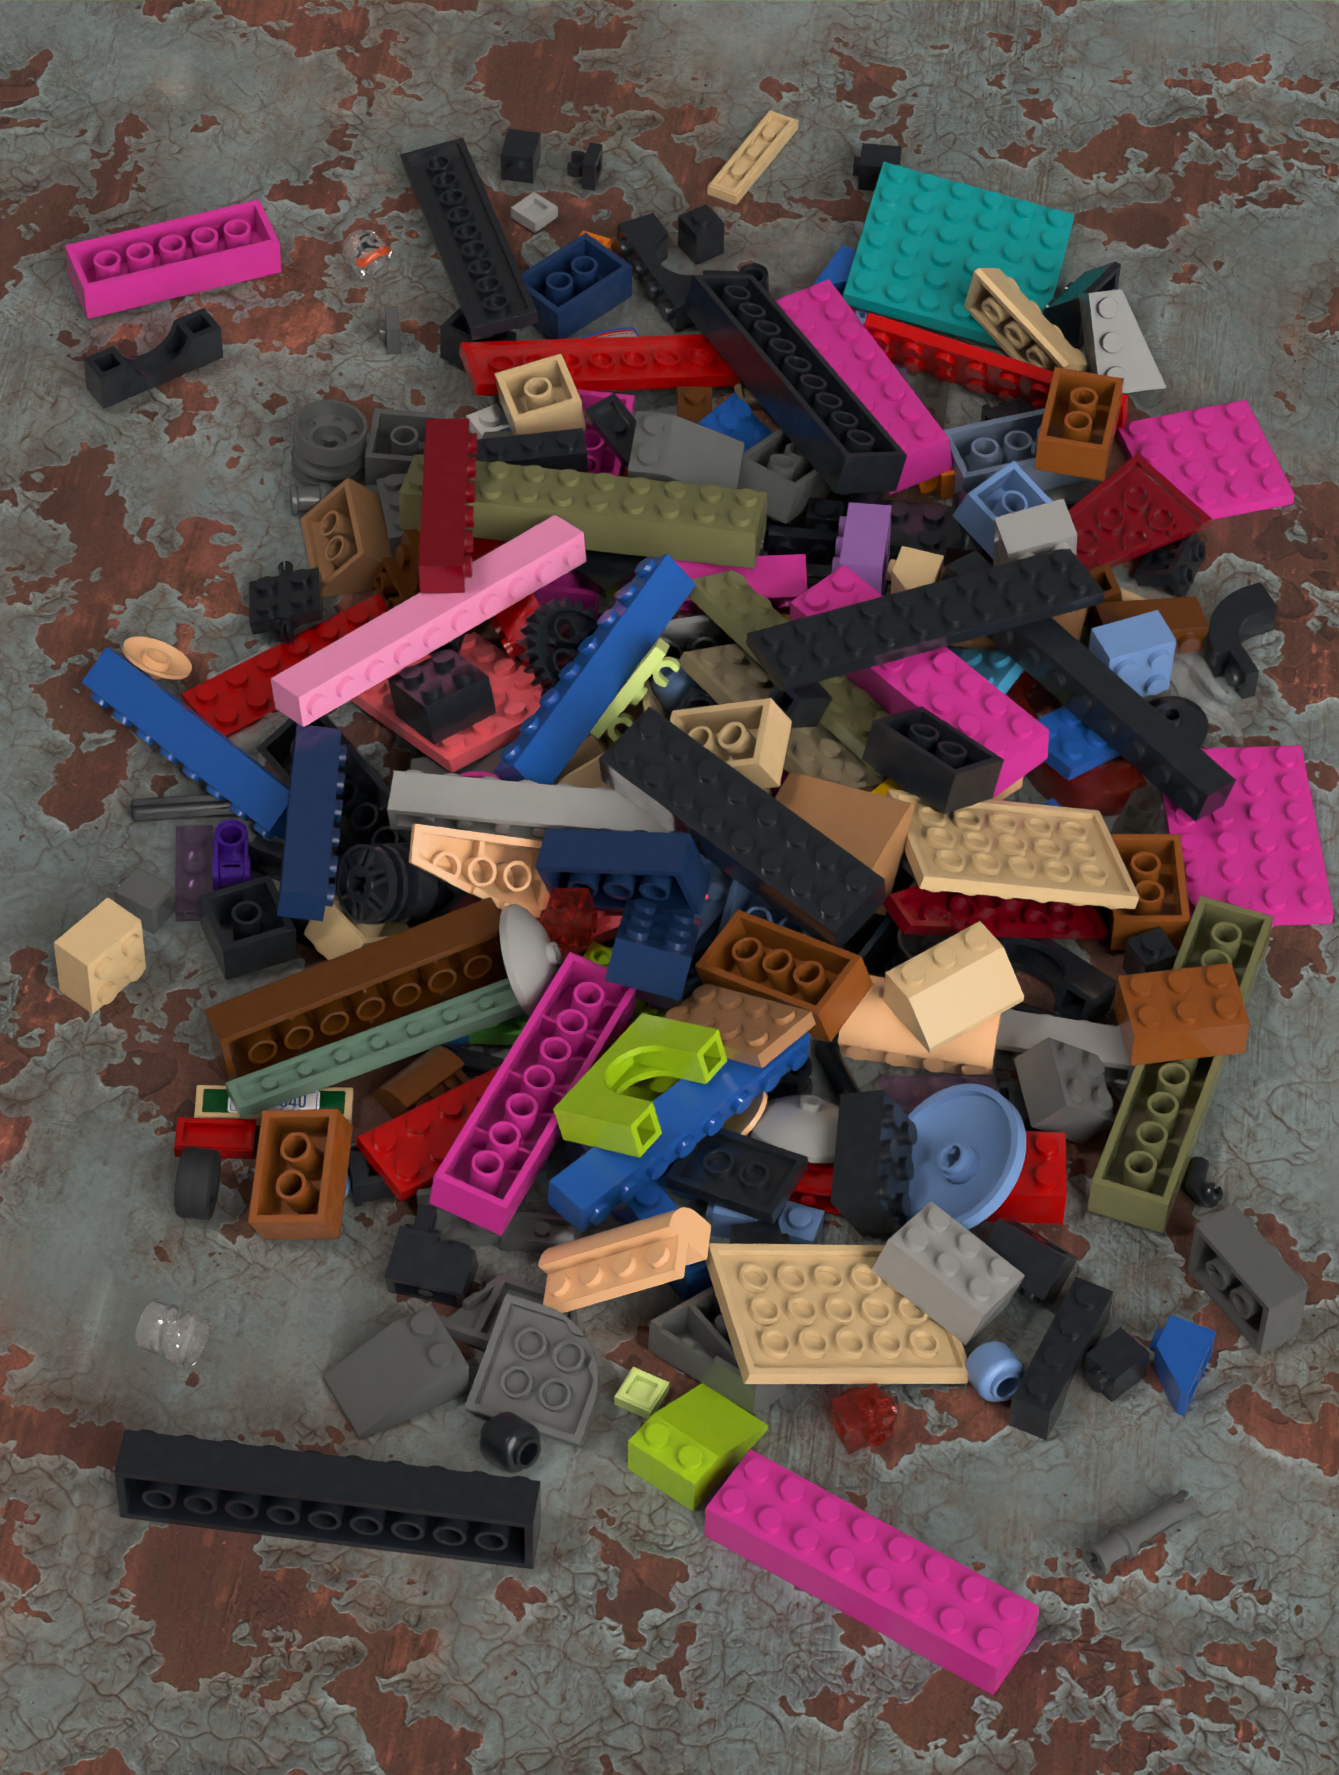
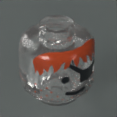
(366, 254)

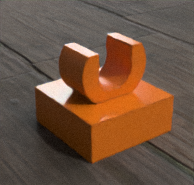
(942, 483)

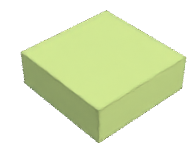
(641, 1393)

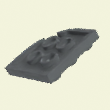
(538, 1370)

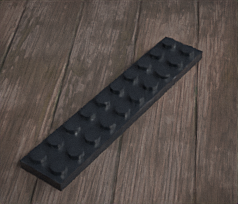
(469, 239)
(923, 618)

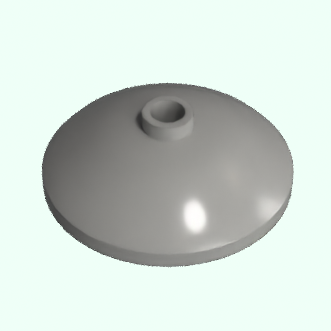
(527, 955)
(801, 1126)

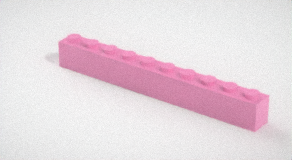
(427, 622)

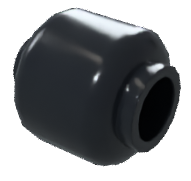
(510, 1442)

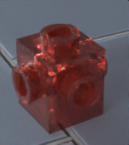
(570, 917)
(863, 1417)

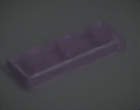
(192, 869)

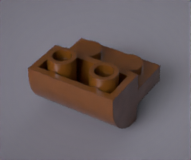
(400, 574)
(421, 1081)

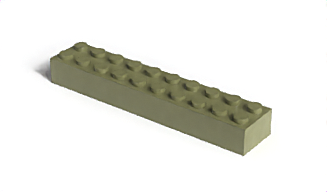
(612, 511)
(1171, 1099)

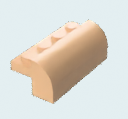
(881, 1037)
(624, 1259)

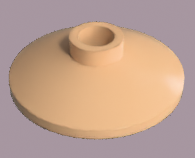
(157, 658)

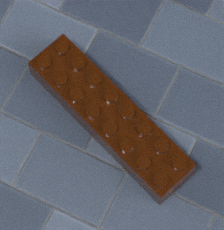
(358, 990)

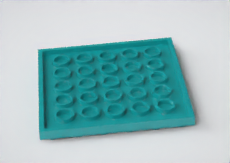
(933, 234)

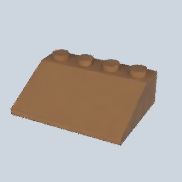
(857, 820)

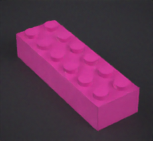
(173, 258)

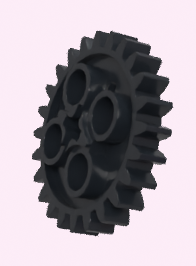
(554, 638)

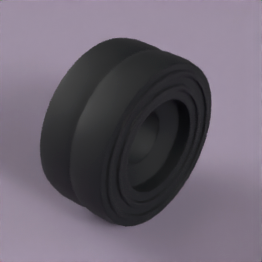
(197, 1183)

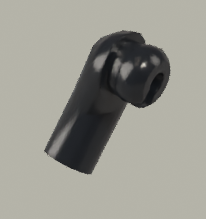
(1198, 1187)

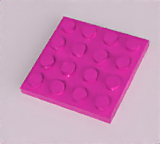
(1212, 457)

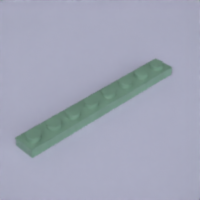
(373, 1048)

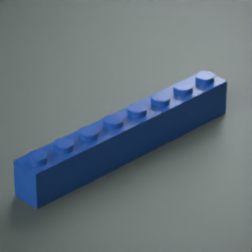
(596, 673)
(191, 740)
(686, 1114)

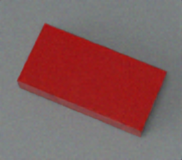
(229, 1136)

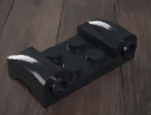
(929, 526)

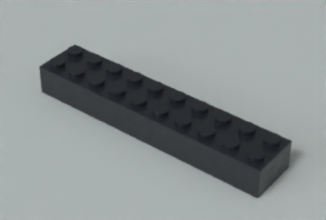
(795, 384)
(329, 1498)

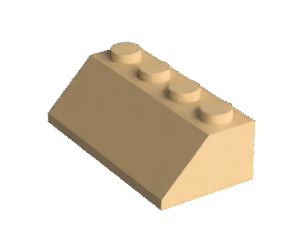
(1019, 323)

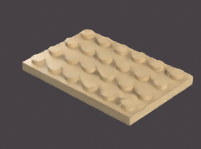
(1017, 853)
(826, 1318)

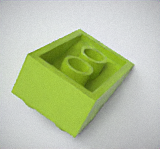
(693, 1444)

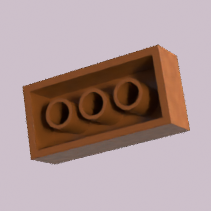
(787, 969)

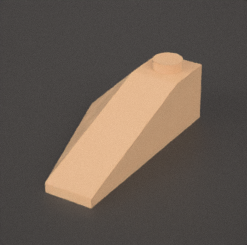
(482, 864)

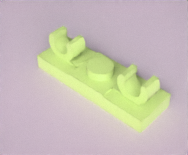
(634, 689)

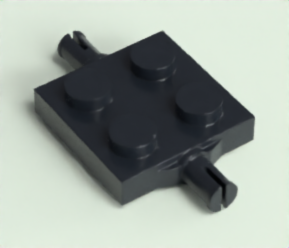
(285, 601)

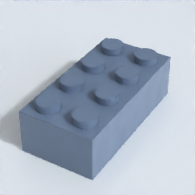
(990, 445)

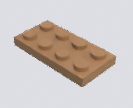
(749, 1026)

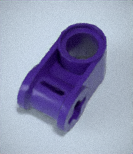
(231, 854)

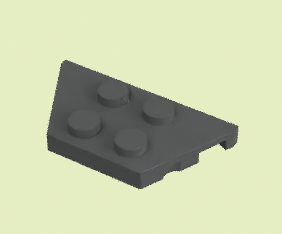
(480, 1310)

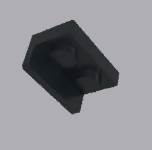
(1172, 565)

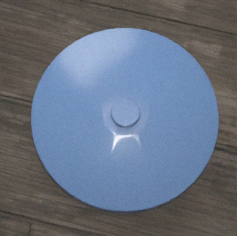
(966, 1152)

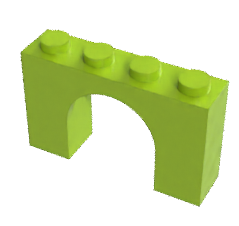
(651, 1047)

